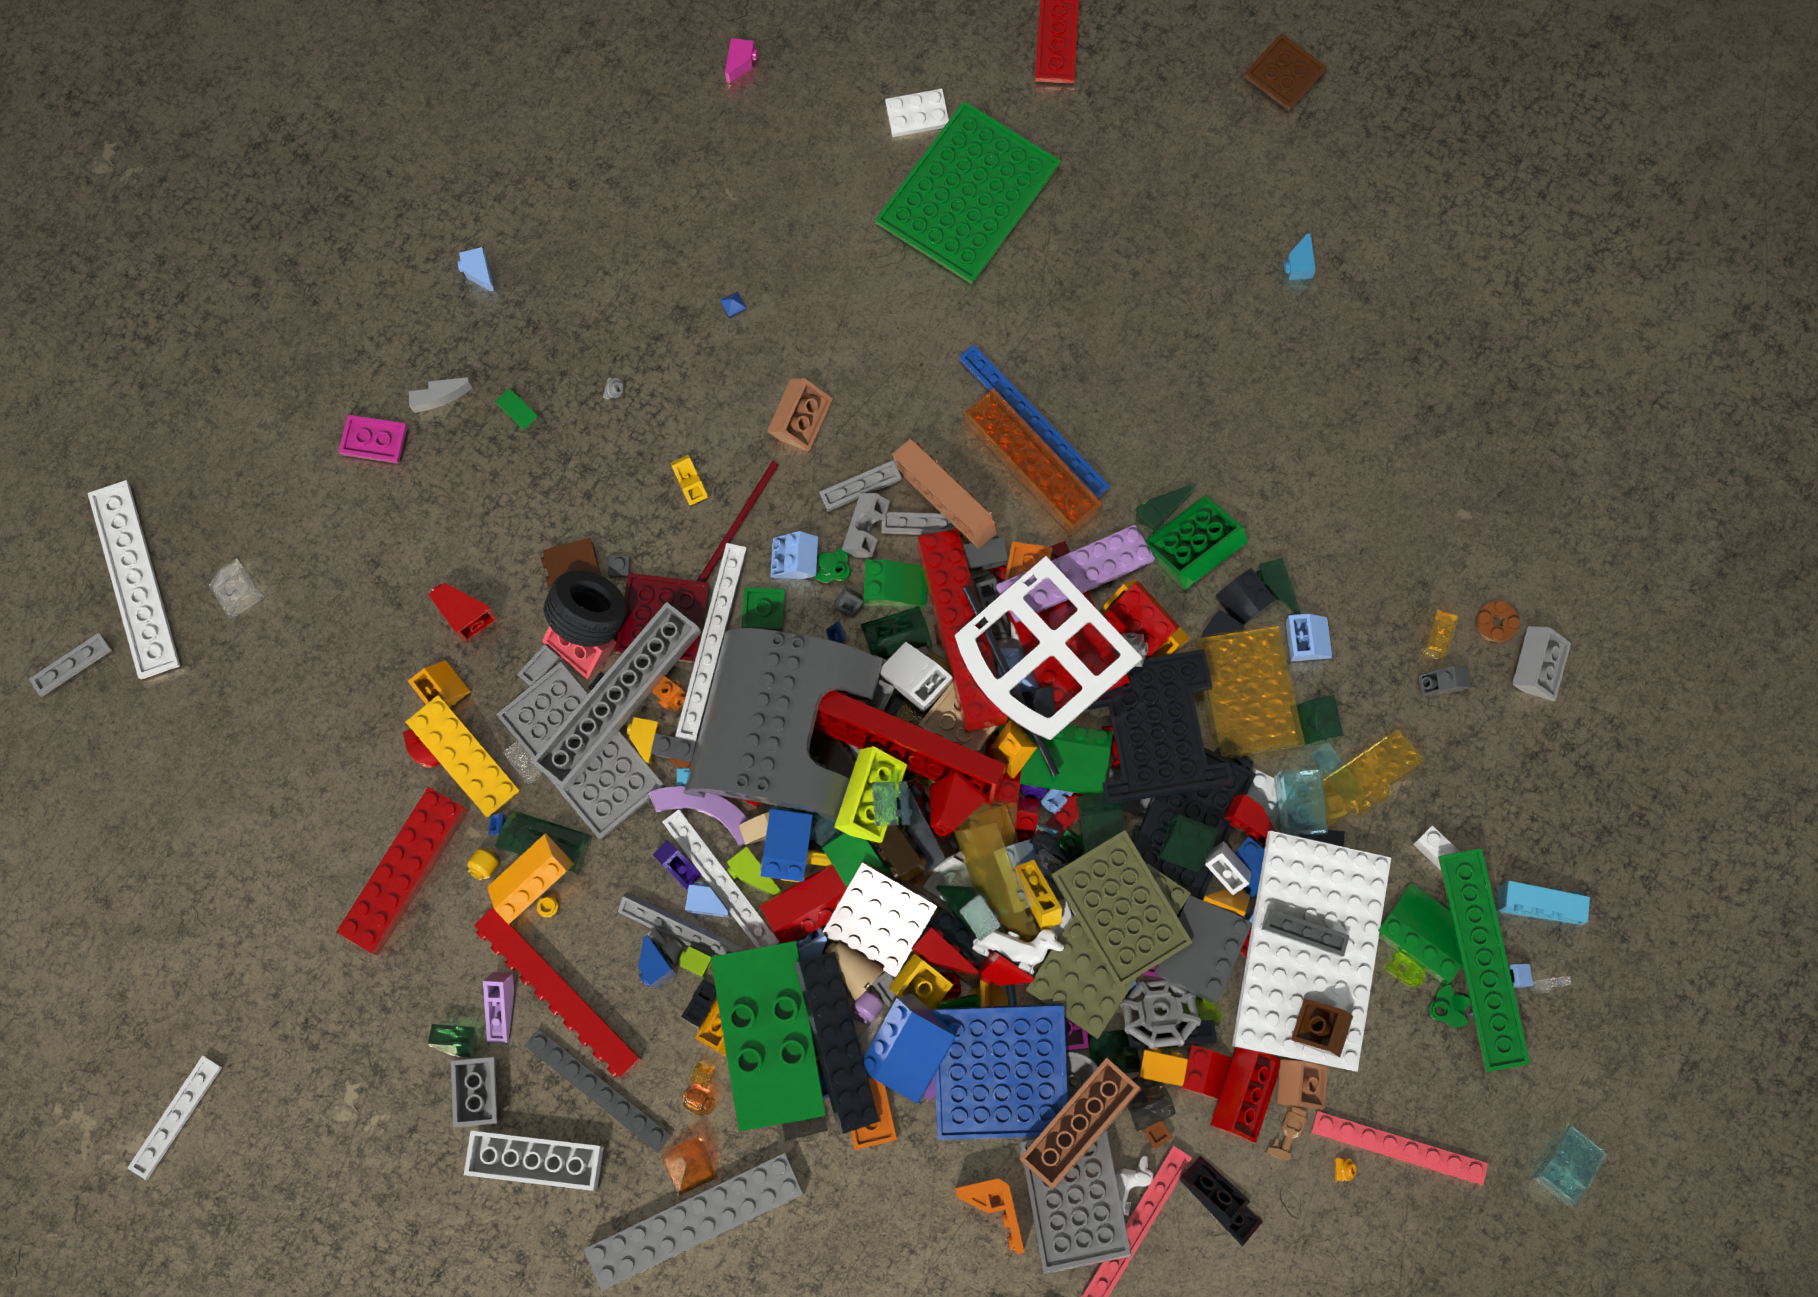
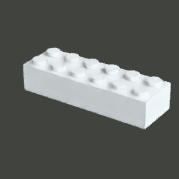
(533, 1160)

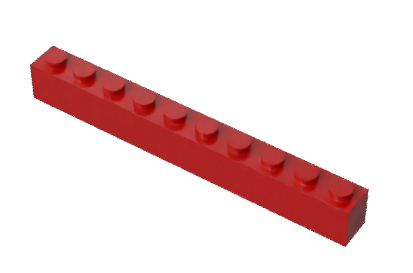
(558, 993)

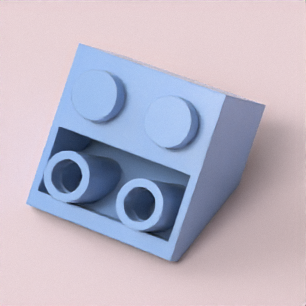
(794, 556)
(1308, 637)

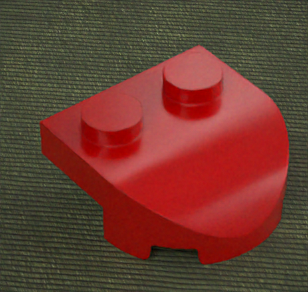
(418, 751)

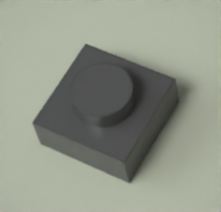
(618, 566)

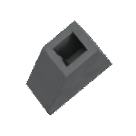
(1445, 681)

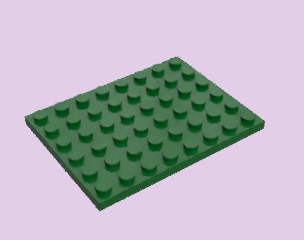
(967, 192)

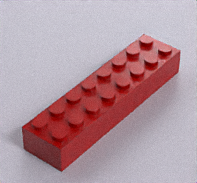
(402, 871)

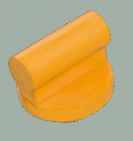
(1344, 1169)

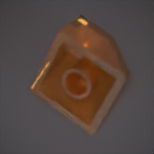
(689, 1165)

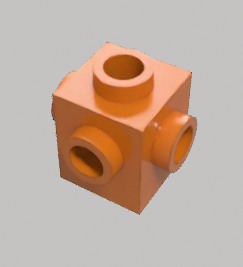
(670, 693)

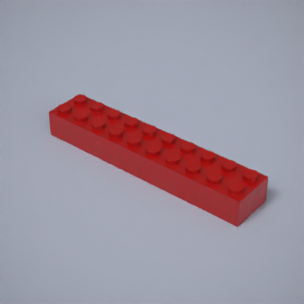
(945, 577)
(921, 750)

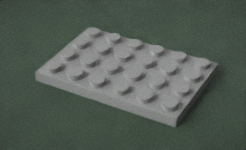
(1083, 1215)

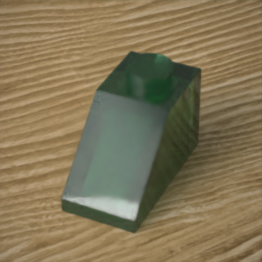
(453, 1039)

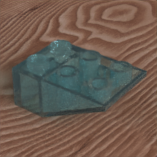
(1570, 1167)

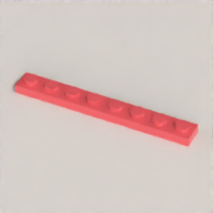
(1399, 1148)
(1141, 1220)

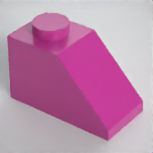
(740, 58)

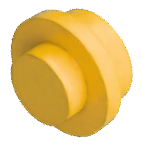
(547, 906)

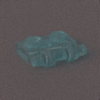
(886, 805)

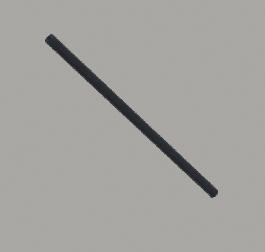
(1005, 668)

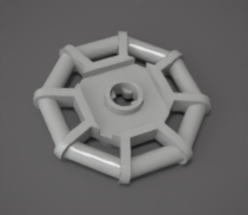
(1160, 1024)

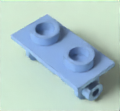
(1055, 800)

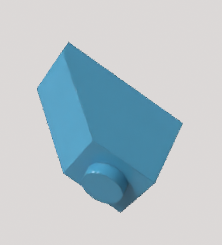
(1301, 260)

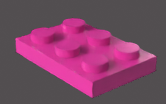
(373, 439)

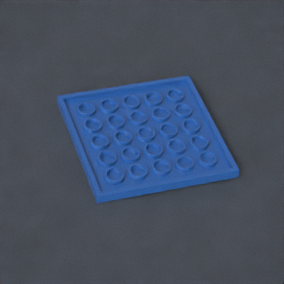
(1001, 1071)

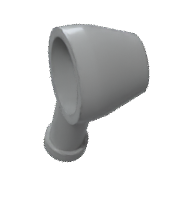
(671, 950)

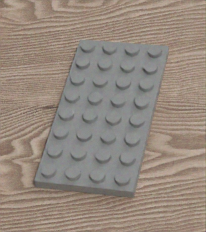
(615, 780)

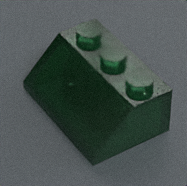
(890, 632)

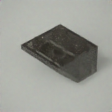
(1150, 1104)

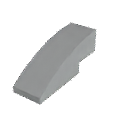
(438, 394)

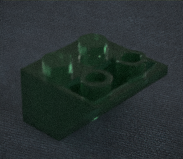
(1115, 1047)

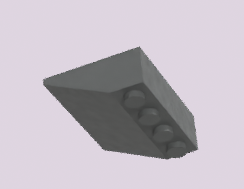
(1209, 960)

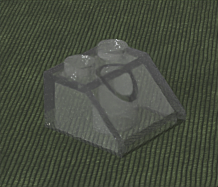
(235, 588)

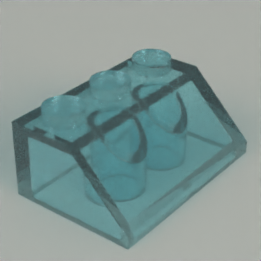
(1301, 803)

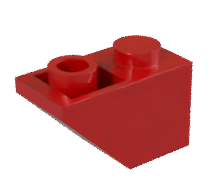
(1026, 818)

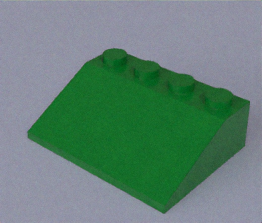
(1196, 541)
(1080, 758)
(1423, 933)

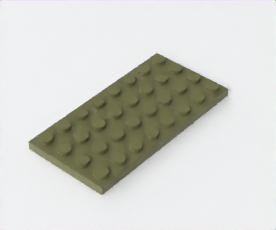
(1079, 976)

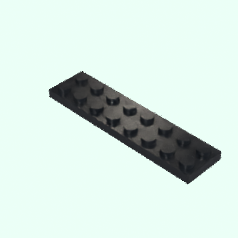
(836, 1042)

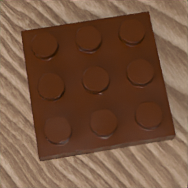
(1285, 72)

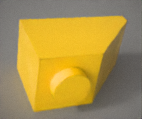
(642, 736)

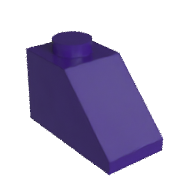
(677, 864)

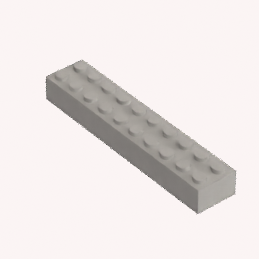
(616, 696)
(693, 1221)

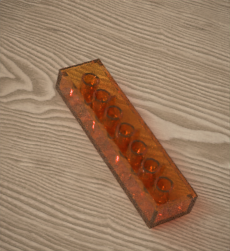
(1032, 462)

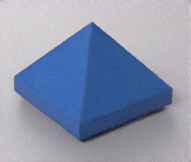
(733, 304)
(836, 633)
(496, 823)

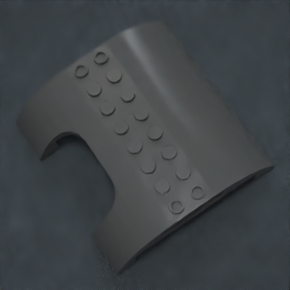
(764, 717)

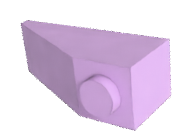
(498, 1005)

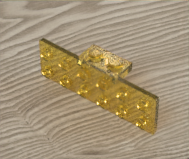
(1368, 777)

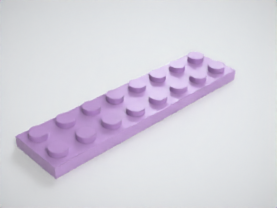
(1088, 568)

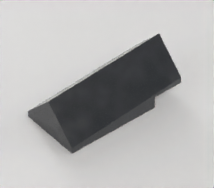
(1221, 1200)

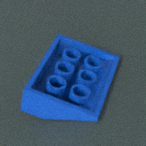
(908, 1048)

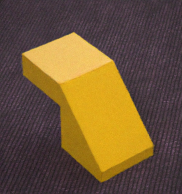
(689, 480)

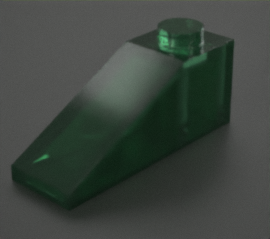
(1161, 508)
(1276, 579)

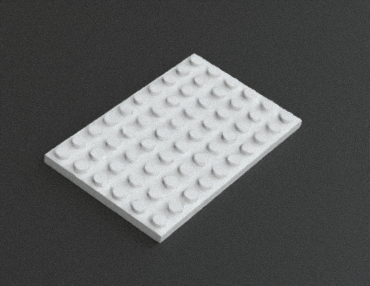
(1331, 889)

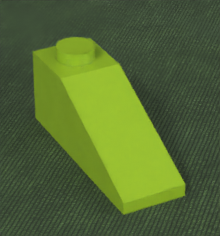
(747, 869)

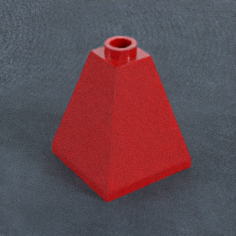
(953, 802)

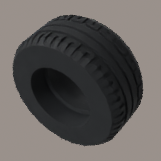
(576, 623)

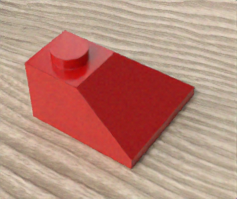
(1001, 971)

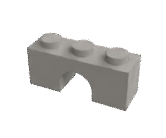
(868, 510)

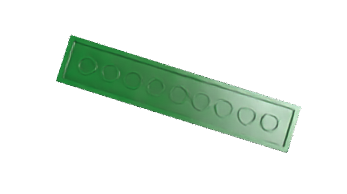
(1484, 960)

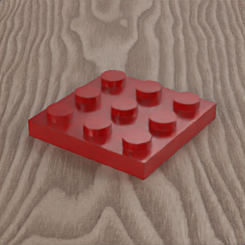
(1142, 614)

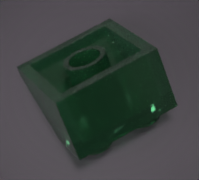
(1320, 721)
(1187, 843)

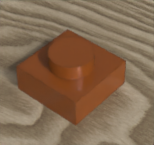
(1157, 1134)

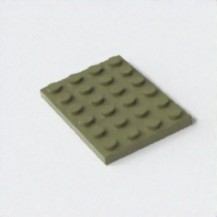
(1121, 908)

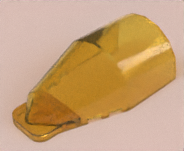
(984, 851)

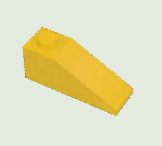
(1039, 895)

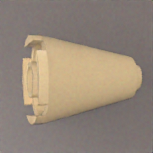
(855, 969)

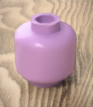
(867, 1007)

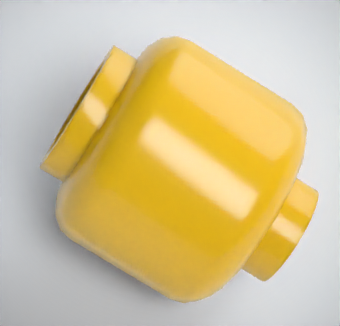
(483, 863)

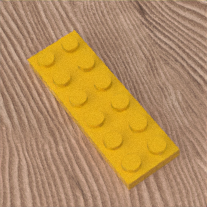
(462, 756)

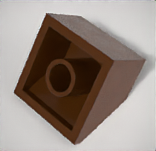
(1322, 1027)

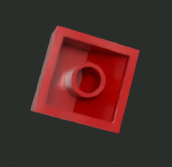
(1205, 1072)

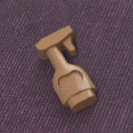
(1292, 1128)

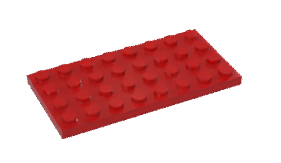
(1092, 647)

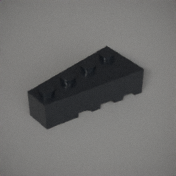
(931, 846)

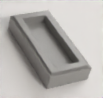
(539, 665)

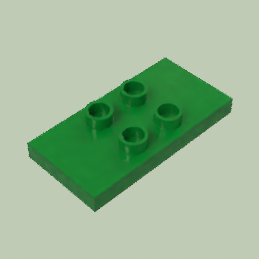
(767, 1037)

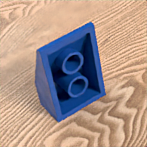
(786, 844)

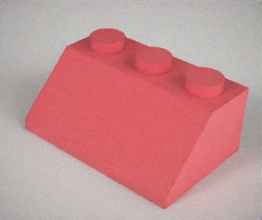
(583, 659)

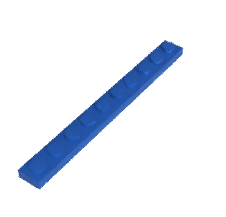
(992, 378)

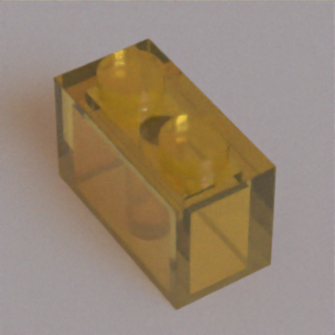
(1439, 634)

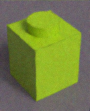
(695, 961)

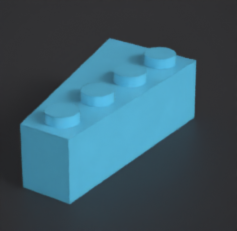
(1543, 903)

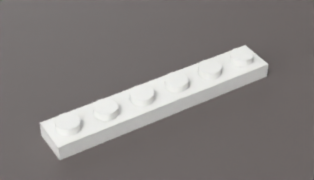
(174, 1117)

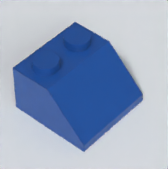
(1252, 856)
(653, 965)

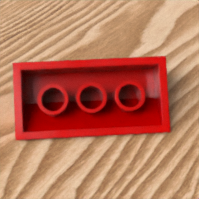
(804, 905)
(1246, 1093)

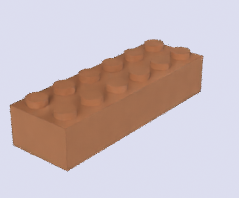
(945, 493)
(1080, 1123)

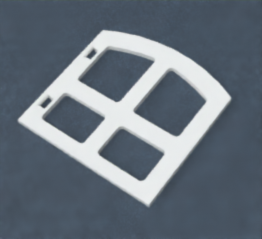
(1051, 644)

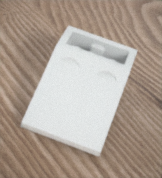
(916, 676)

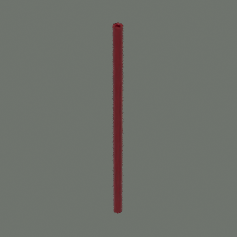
(738, 521)

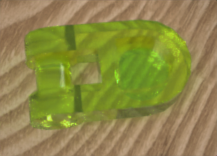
(1412, 976)

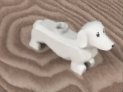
(1017, 951)
(1130, 1178)

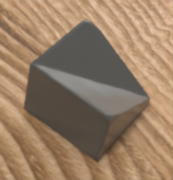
(849, 601)

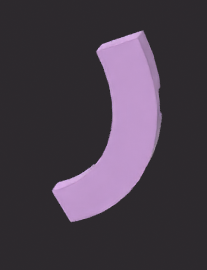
(711, 804)

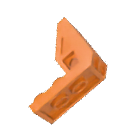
(981, 1196)

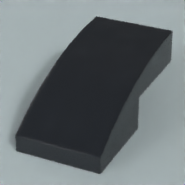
(700, 1005)

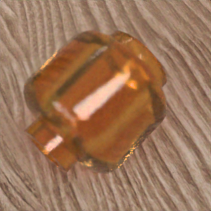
(698, 1100)

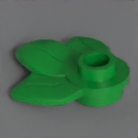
(830, 564)
(1452, 1007)

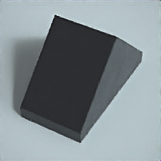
(1221, 625)

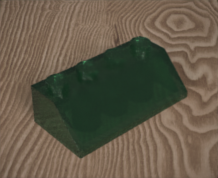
(523, 831)

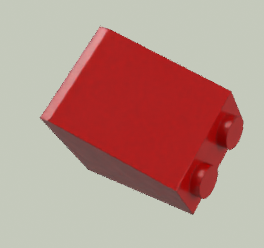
(462, 612)

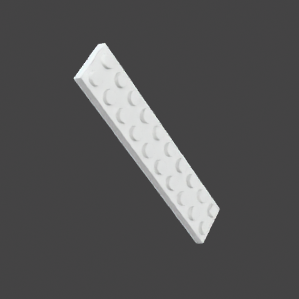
(133, 580)

